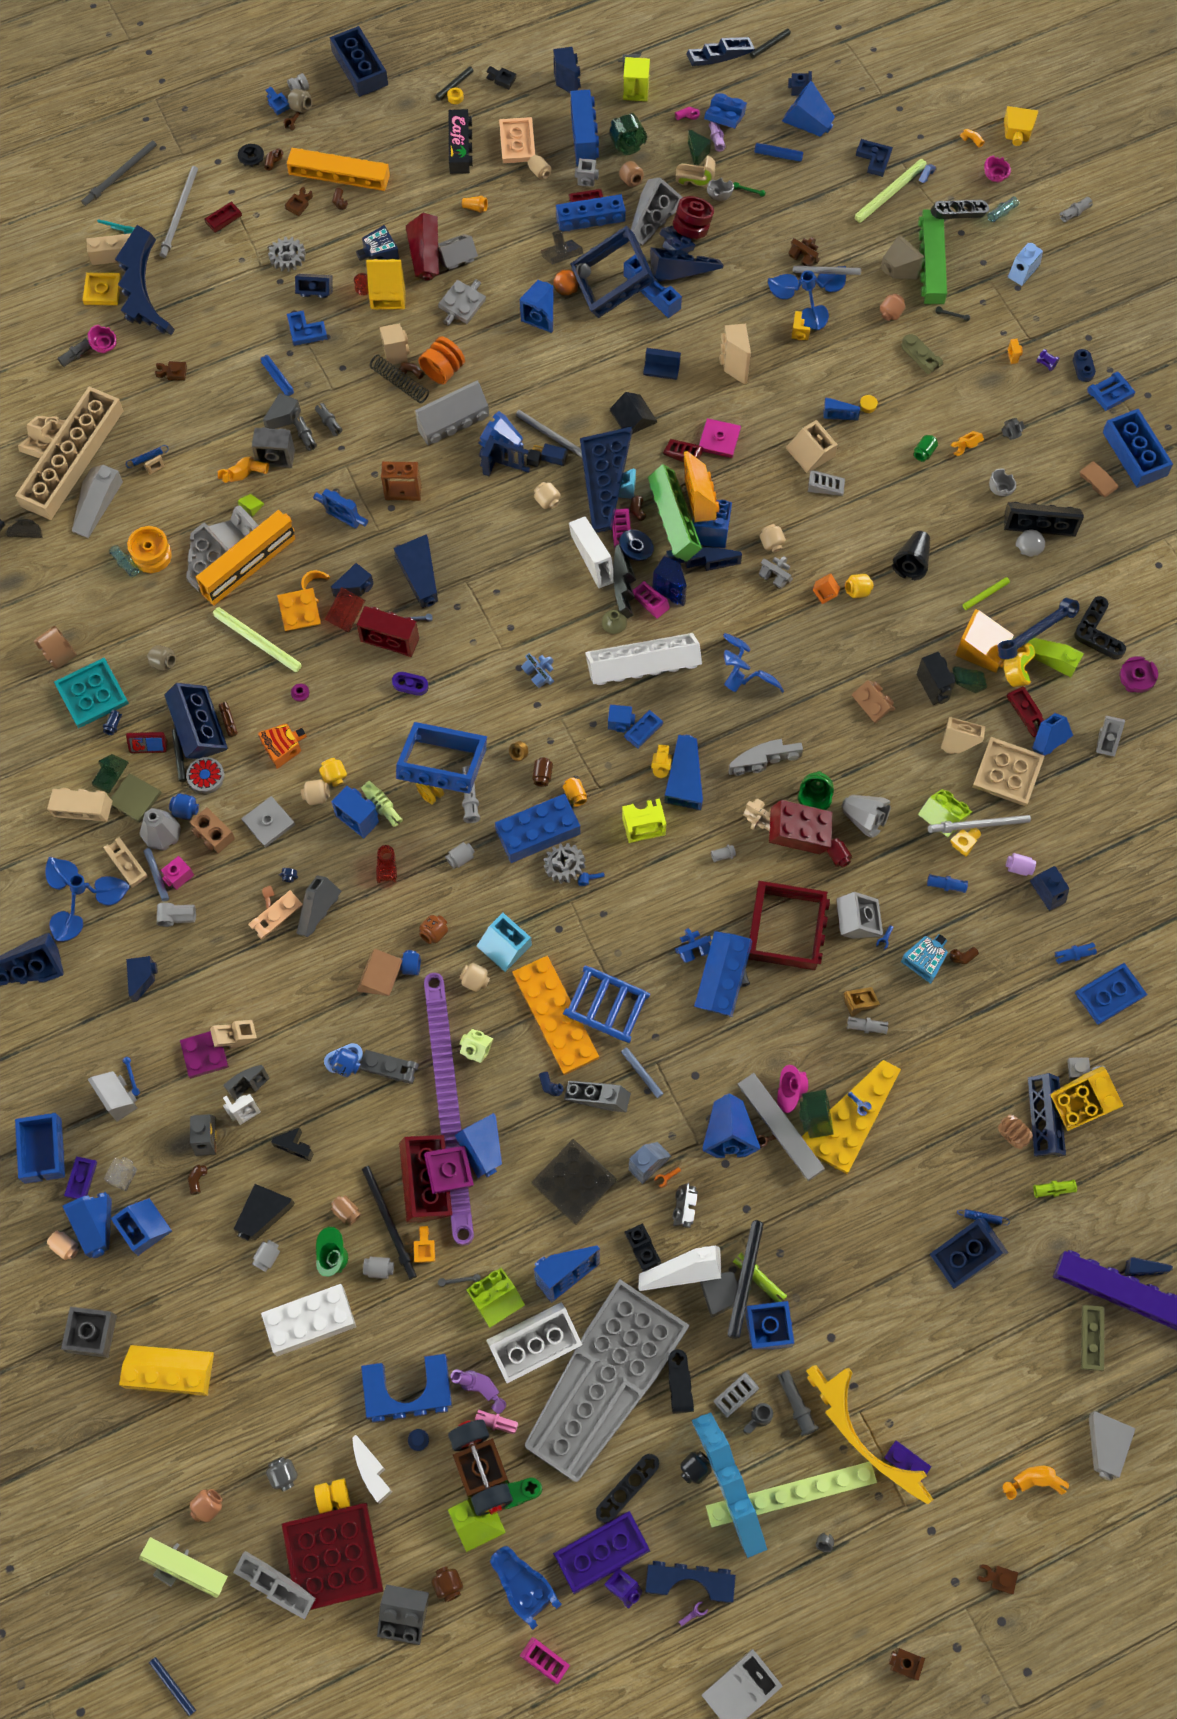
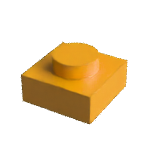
(1014, 351)

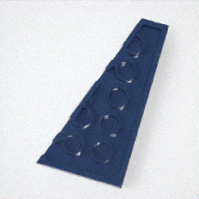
(604, 465)

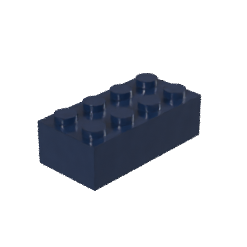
(359, 61)

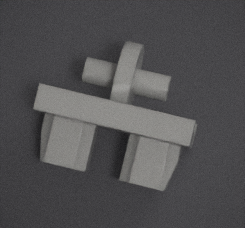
(769, 568)

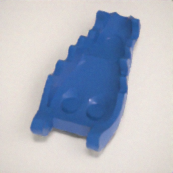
(525, 1588)

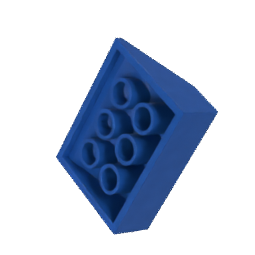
(563, 1270)

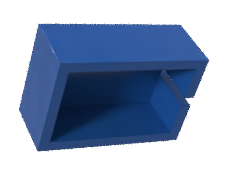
(40, 1148)

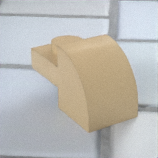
(234, 1034)

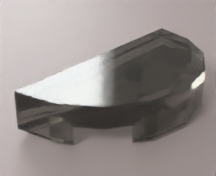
(24, 528)

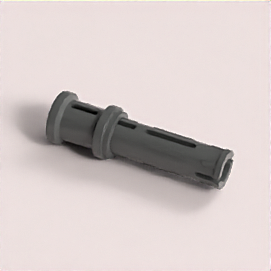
(801, 1412)

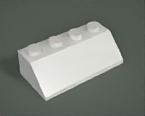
(534, 1342)

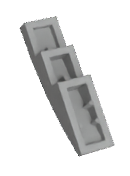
(275, 1585)

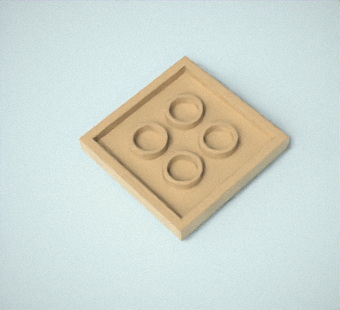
(1008, 771)

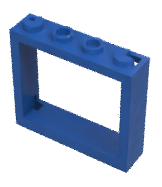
(445, 738)

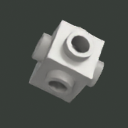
(586, 172)

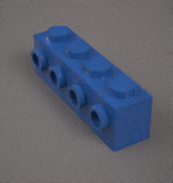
(590, 213)

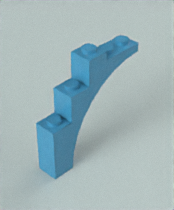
(731, 1484)

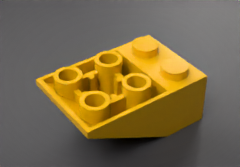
(386, 284)
(1086, 1098)

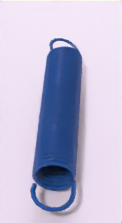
(146, 456)
(994, 1219)

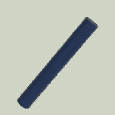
(172, 1686)

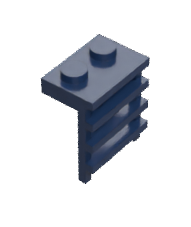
(494, 453)

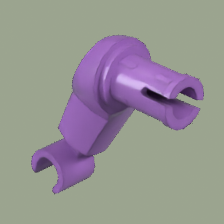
(478, 1382)

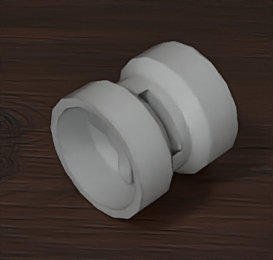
(298, 83)

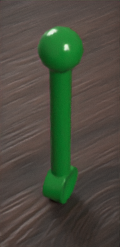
(736, 185)

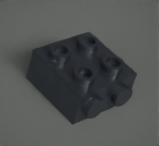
(936, 678)

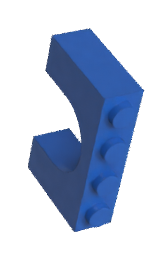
(435, 1396)

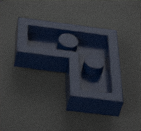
(877, 153)
(675, 242)

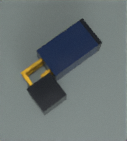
(550, 454)

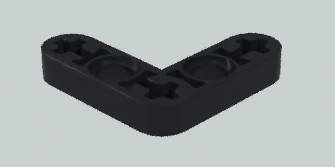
(1092, 633)

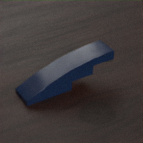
(719, 52)
(711, 558)

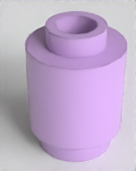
(1020, 864)

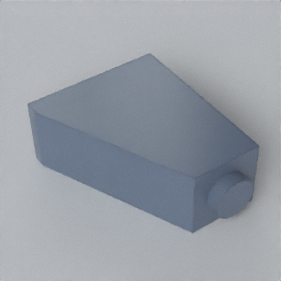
(648, 1161)

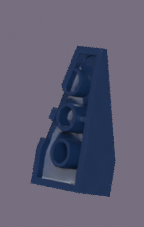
(669, 267)
(31, 961)

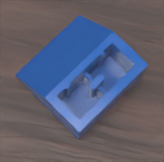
(141, 1225)

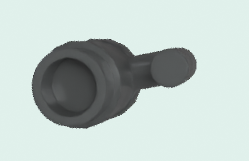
(761, 1416)

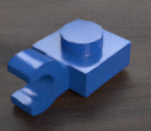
(277, 101)

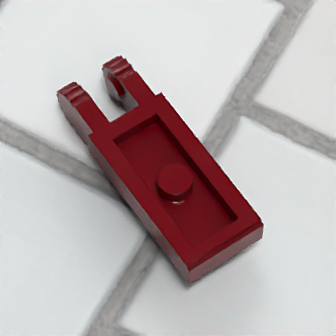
(1025, 709)

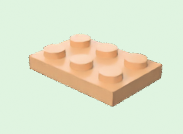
(517, 139)

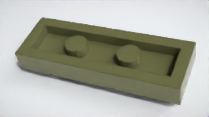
(1092, 1338)

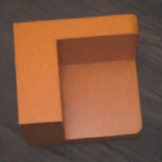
(826, 588)

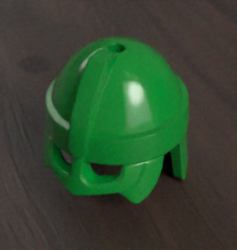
(816, 794)

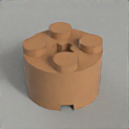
(55, 647)

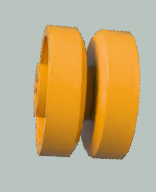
(149, 549)

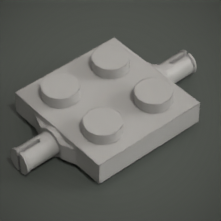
(462, 302)

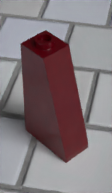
(423, 245)

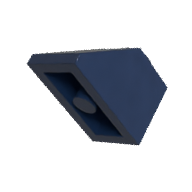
(355, 580)
(140, 976)

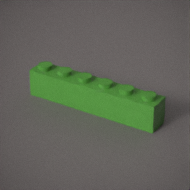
(934, 261)
(674, 513)

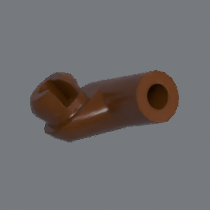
(338, 201)
(635, 505)
(193, 1178)

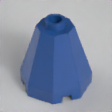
(502, 429)

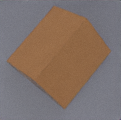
(379, 973)

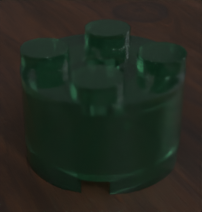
(627, 134)

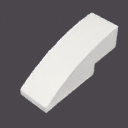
(370, 1470)

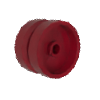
(693, 217)

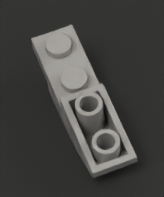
(756, 758)

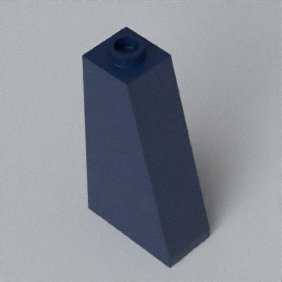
(417, 567)

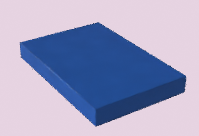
(1111, 993)

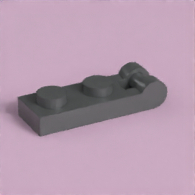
(388, 1066)

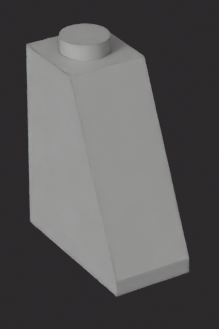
(1109, 1444)

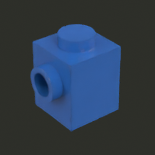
(620, 718)

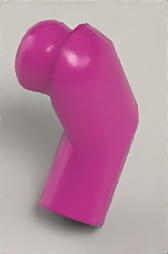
(688, 112)

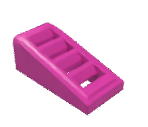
(621, 516)
(661, 604)
(540, 1667)

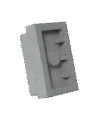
(232, 531)

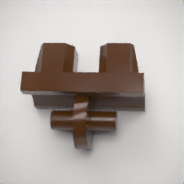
(810, 255)

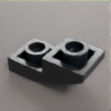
(642, 1247)

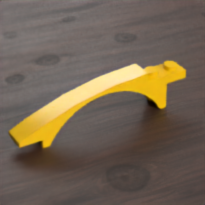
(836, 1393)

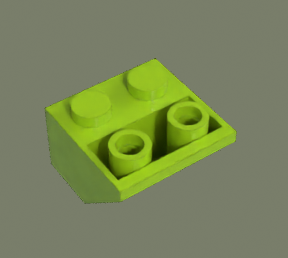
(944, 807)
(495, 1297)

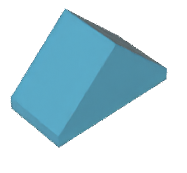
(628, 484)

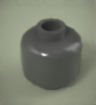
(281, 1473)

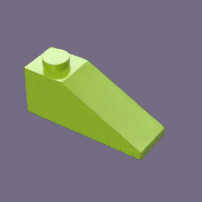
(1057, 655)

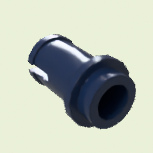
(112, 723)

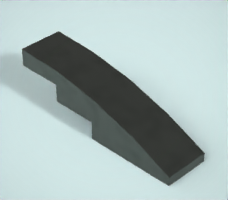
(623, 577)

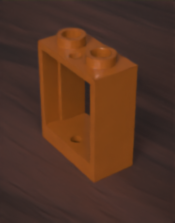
(393, 489)

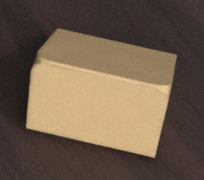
(154, 465)

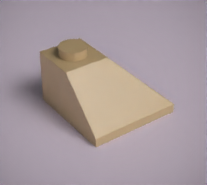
(961, 736)

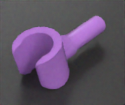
(693, 1614)

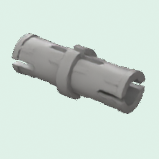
(1076, 209)
(867, 1025)

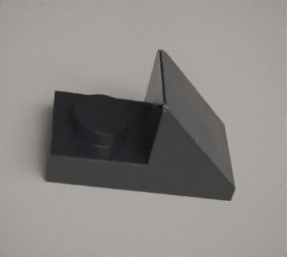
(288, 1143)

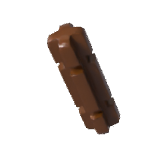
(228, 719)

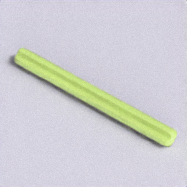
(890, 190)
(257, 639)

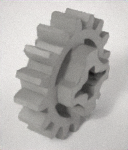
(287, 254)
(555, 863)

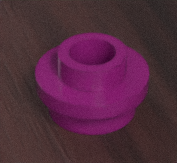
(300, 696)

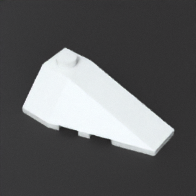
(690, 1267)

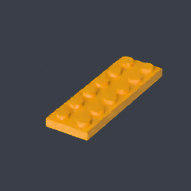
(547, 1003)

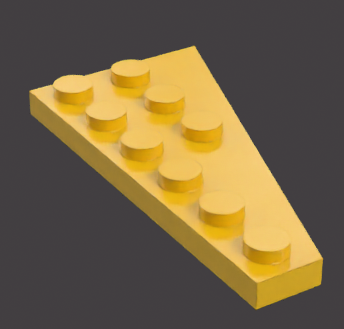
(848, 1125)

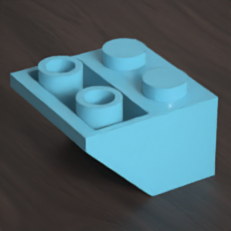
(504, 942)

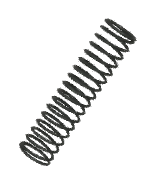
(397, 378)

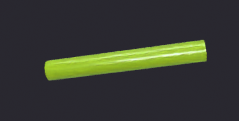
(978, 598)

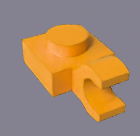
(969, 440)
(424, 1249)

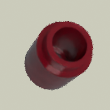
(839, 853)

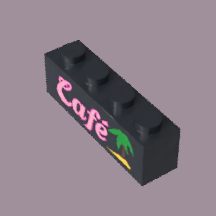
(459, 143)

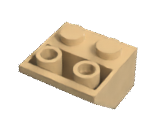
(812, 447)

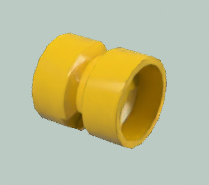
(332, 1496)

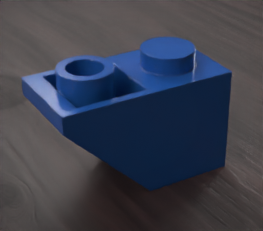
(1051, 734)

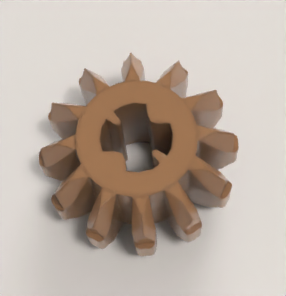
(1015, 1131)

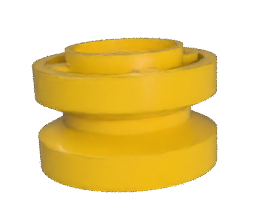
(429, 793)

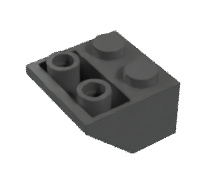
(402, 1614)

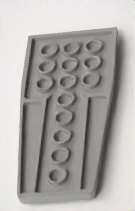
(604, 1380)

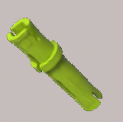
(762, 1281)

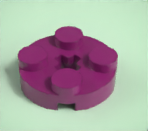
(1144, 667)

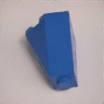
(810, 112)
(538, 306)
(730, 1129)
(91, 1222)

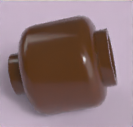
(447, 1584)

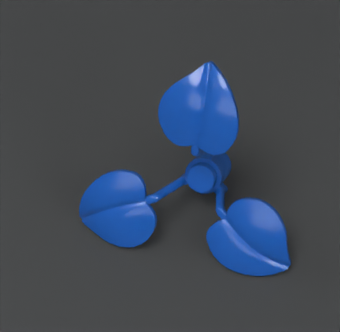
(786, 285)
(736, 677)
(62, 873)

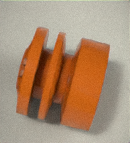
(441, 360)

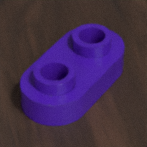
(411, 683)

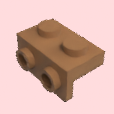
(873, 700)

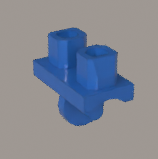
(685, 950)

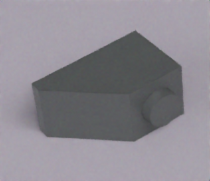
(282, 412)

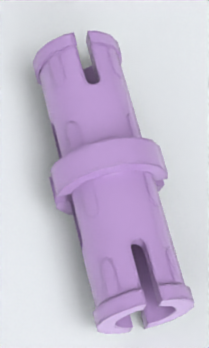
(717, 136)

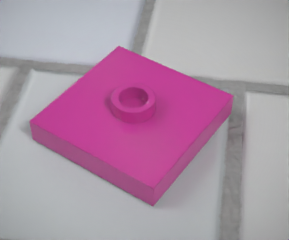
(720, 438)

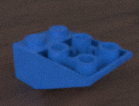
(715, 532)

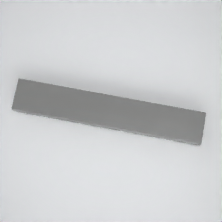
(781, 1127)

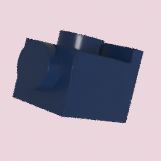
(798, 82)

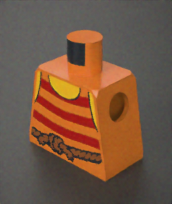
(282, 743)

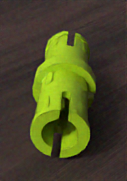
(1055, 1188)

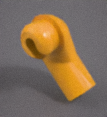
(976, 138)

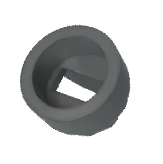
(583, 270)
(825, 1543)

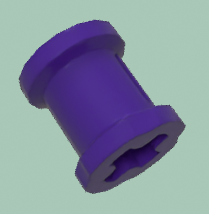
(1047, 360)

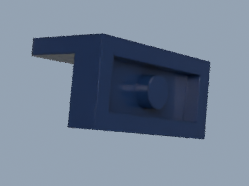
(662, 363)

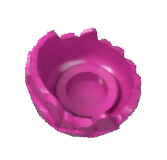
(997, 169)
(101, 339)

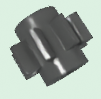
(1013, 428)

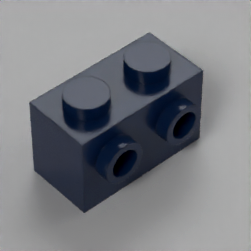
(314, 285)

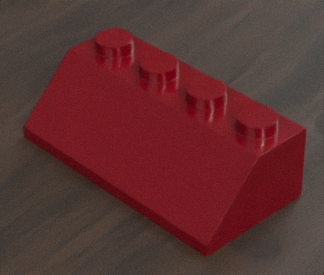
(419, 1199)

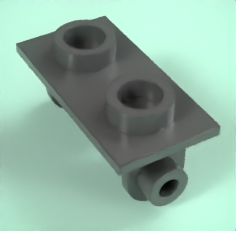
(685, 1196)

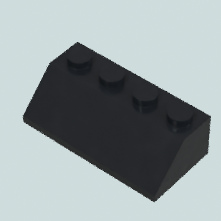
(1042, 518)

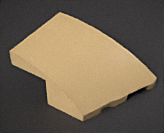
(40, 434)

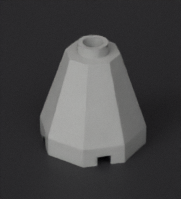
(867, 812)
(159, 829)

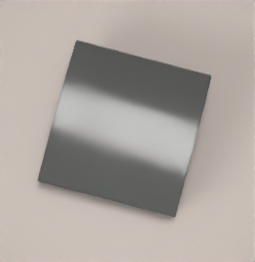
(249, 1078)

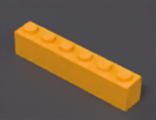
(338, 169)

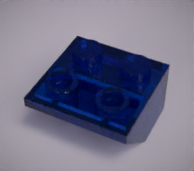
(670, 581)

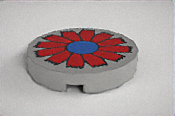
(205, 775)

